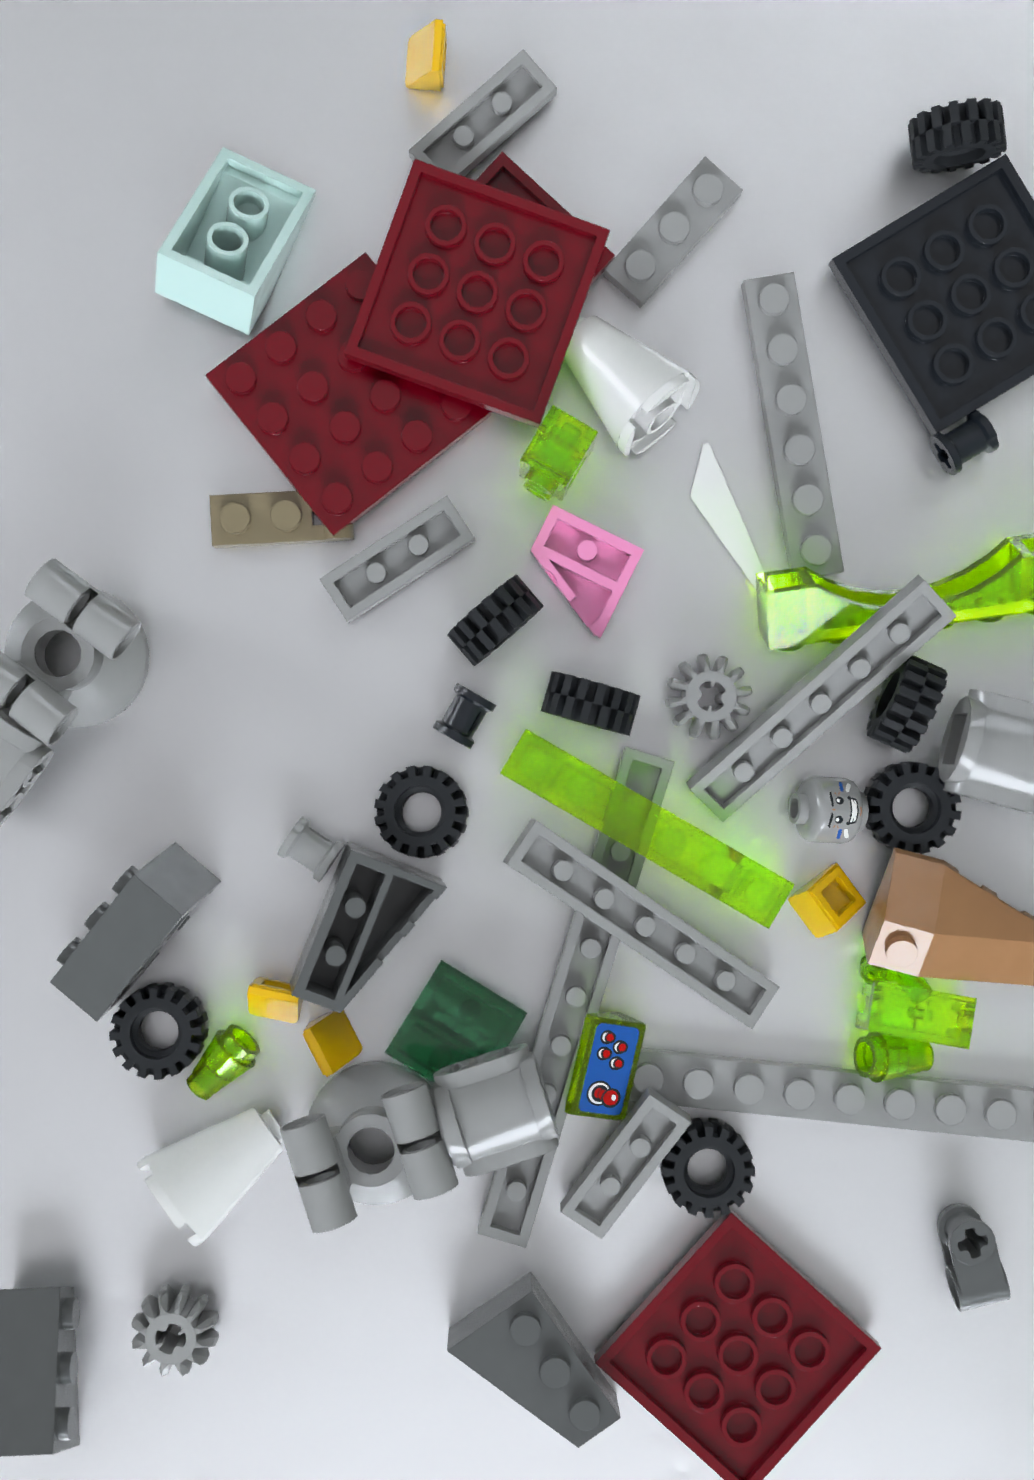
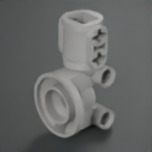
(41, 707)
(990, 750)
(474, 1118)

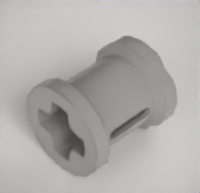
(310, 849)

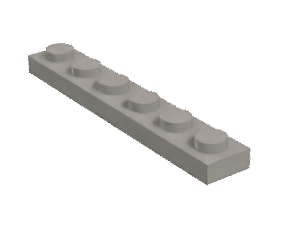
(792, 423)
(821, 698)
(640, 923)

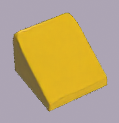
(427, 57)
(827, 901)
(273, 1000)
(332, 1041)

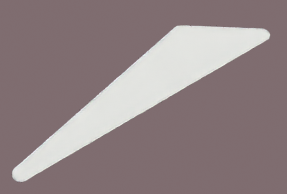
(718, 507)

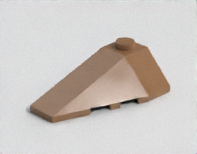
(946, 926)

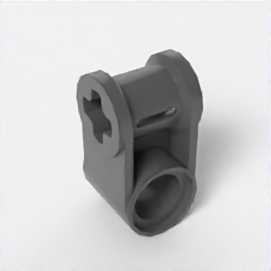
(972, 1262)

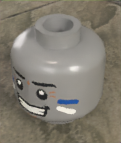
(828, 810)

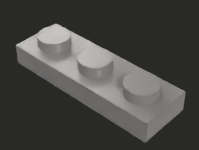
(487, 117)
(672, 232)
(397, 559)
(625, 1163)

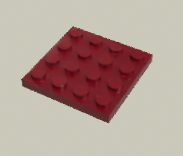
(476, 293)
(332, 423)
(736, 1351)

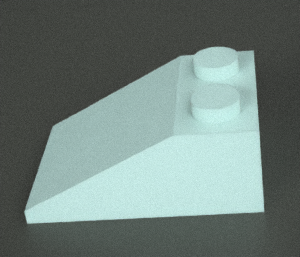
(232, 240)

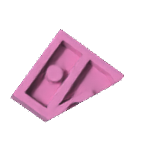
(585, 565)

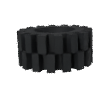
(957, 135)
(495, 620)
(590, 703)
(907, 704)
(399, 790)
(939, 818)
(134, 1047)
(723, 1192)

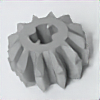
(725, 699)
(193, 1338)

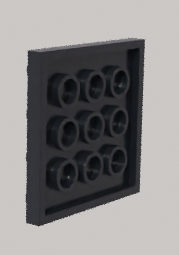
(951, 294)

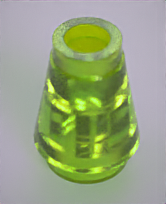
(890, 1057)
(224, 1060)

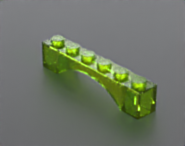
(806, 608)
(647, 828)

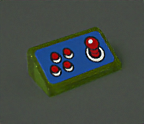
(605, 1066)

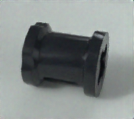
(964, 442)
(464, 716)

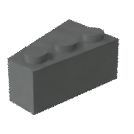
(359, 923)
(131, 929)
(536, 1360)
(38, 1371)

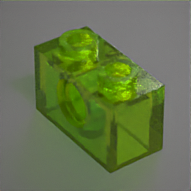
(556, 455)

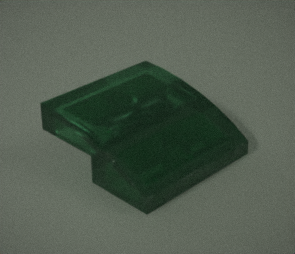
(453, 1023)

